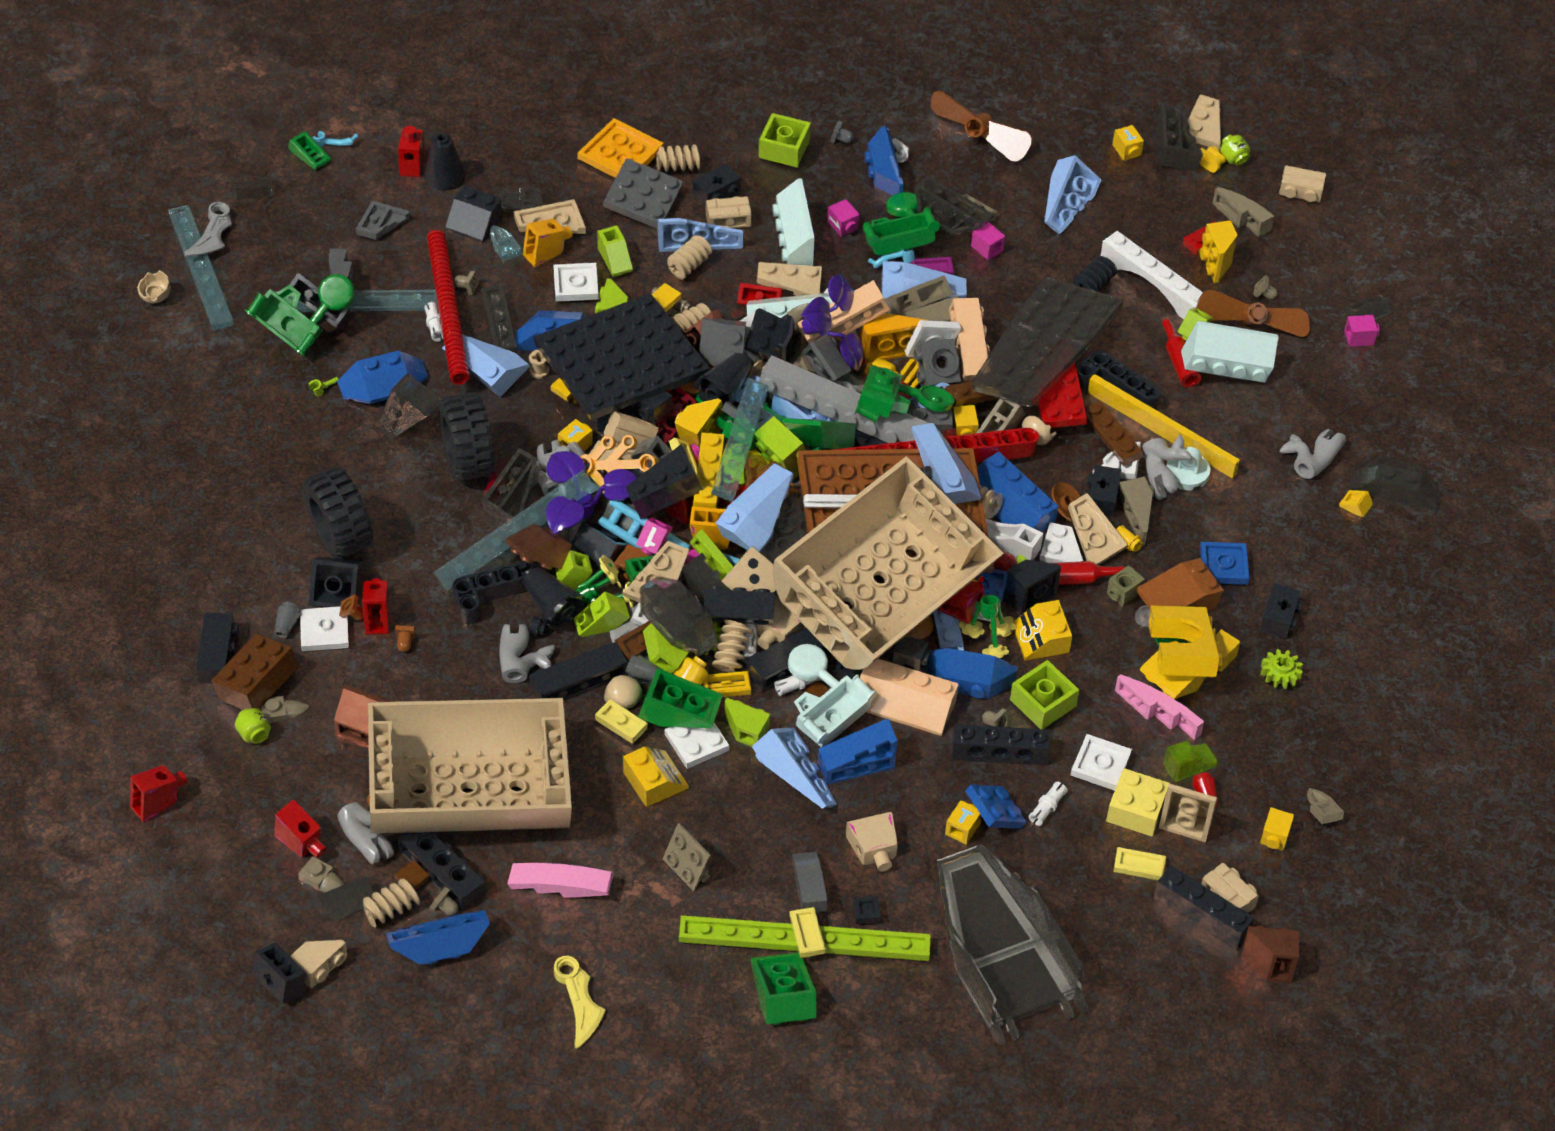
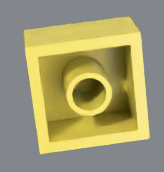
(1137, 802)

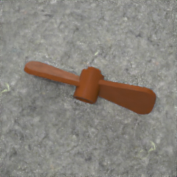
(1008, 140)
(1225, 308)

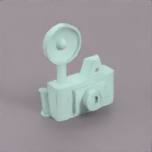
(834, 710)

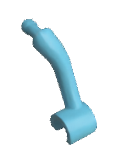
(321, 140)
(908, 256)

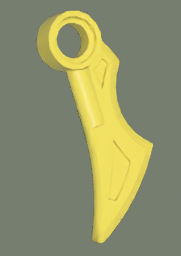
(587, 1013)

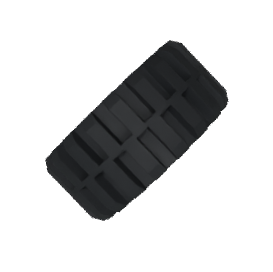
(466, 436)
(337, 512)

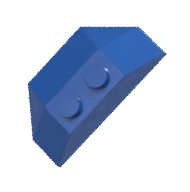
(883, 163)
(540, 323)
(374, 377)
(974, 672)
(439, 938)

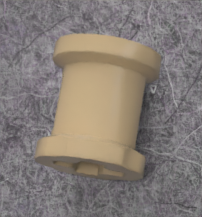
(539, 367)

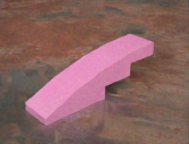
(1153, 702)
(562, 878)

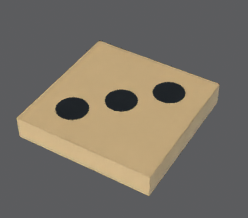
(751, 572)

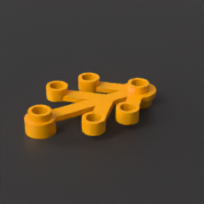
(613, 461)

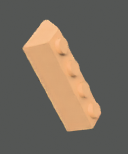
(910, 696)

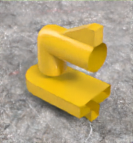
(1212, 159)

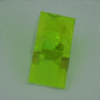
(1187, 760)

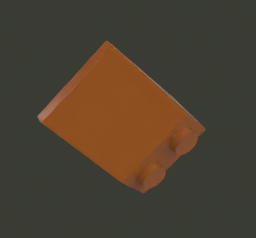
(1183, 585)

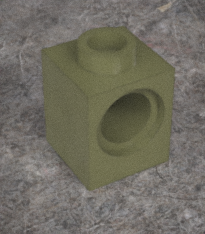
(1123, 585)

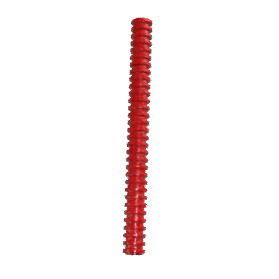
(448, 308)

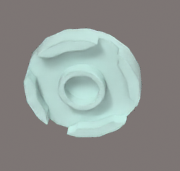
(1190, 472)

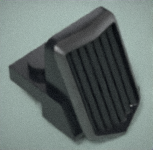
(771, 336)

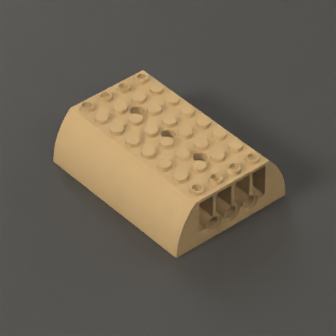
(870, 540)
(471, 746)

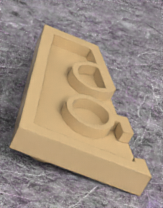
(795, 278)

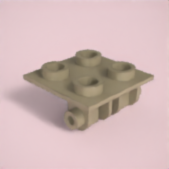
(687, 857)

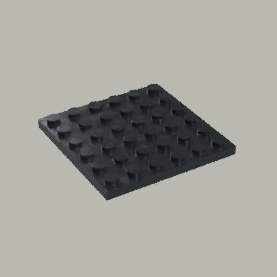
(621, 356)

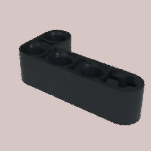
(1117, 374)
(488, 586)

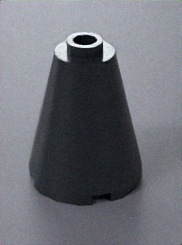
(443, 164)
(724, 379)
(552, 597)

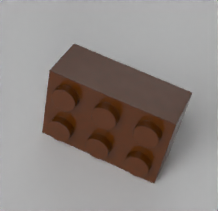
(255, 673)

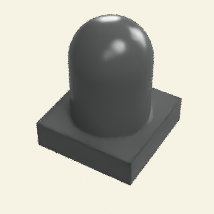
(841, 134)

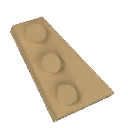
(1205, 122)
(565, 213)
(1095, 532)
(666, 564)

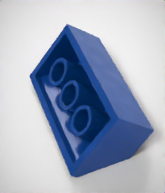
(1021, 497)

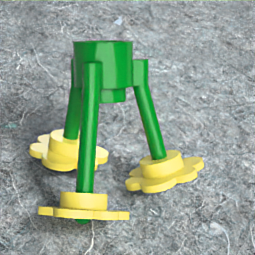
(590, 591)
(990, 608)

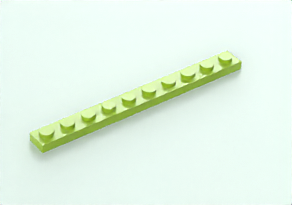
(781, 937)

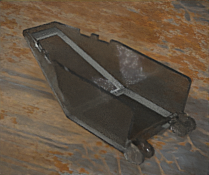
(1005, 943)

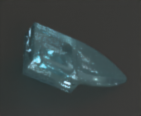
(504, 243)

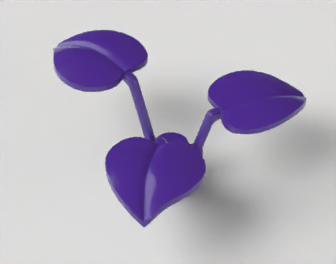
(818, 320)
(564, 513)

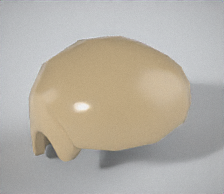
(154, 287)
(1043, 430)
(623, 691)

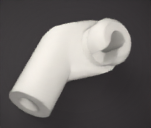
(902, 150)

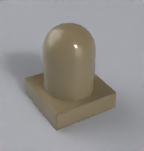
(467, 282)
(1265, 289)
(996, 719)
(445, 903)

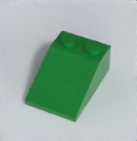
(822, 433)
(679, 702)
(784, 988)

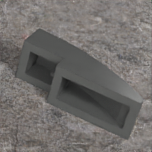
(339, 263)
(809, 881)

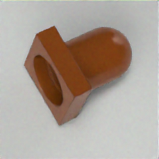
(350, 607)
(405, 635)

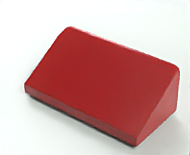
(751, 292)

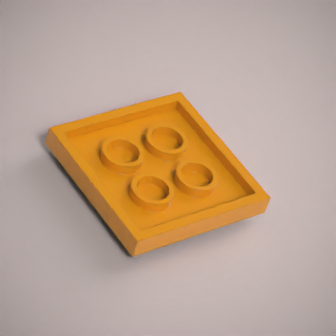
(615, 144)

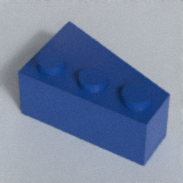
(859, 753)

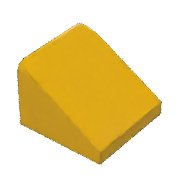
(1357, 502)

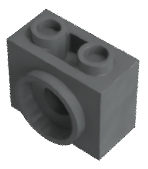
(926, 356)

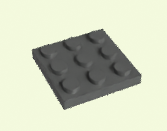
(642, 193)

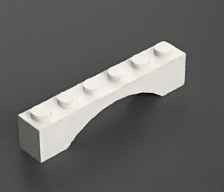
(1132, 258)
(1015, 538)

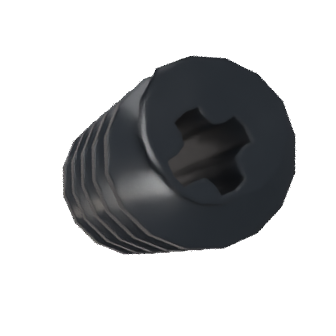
(1096, 274)

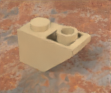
(319, 958)

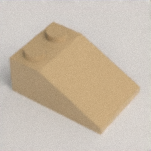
(1187, 812)

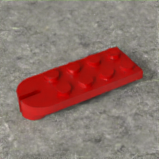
(1063, 402)

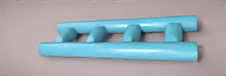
(629, 536)

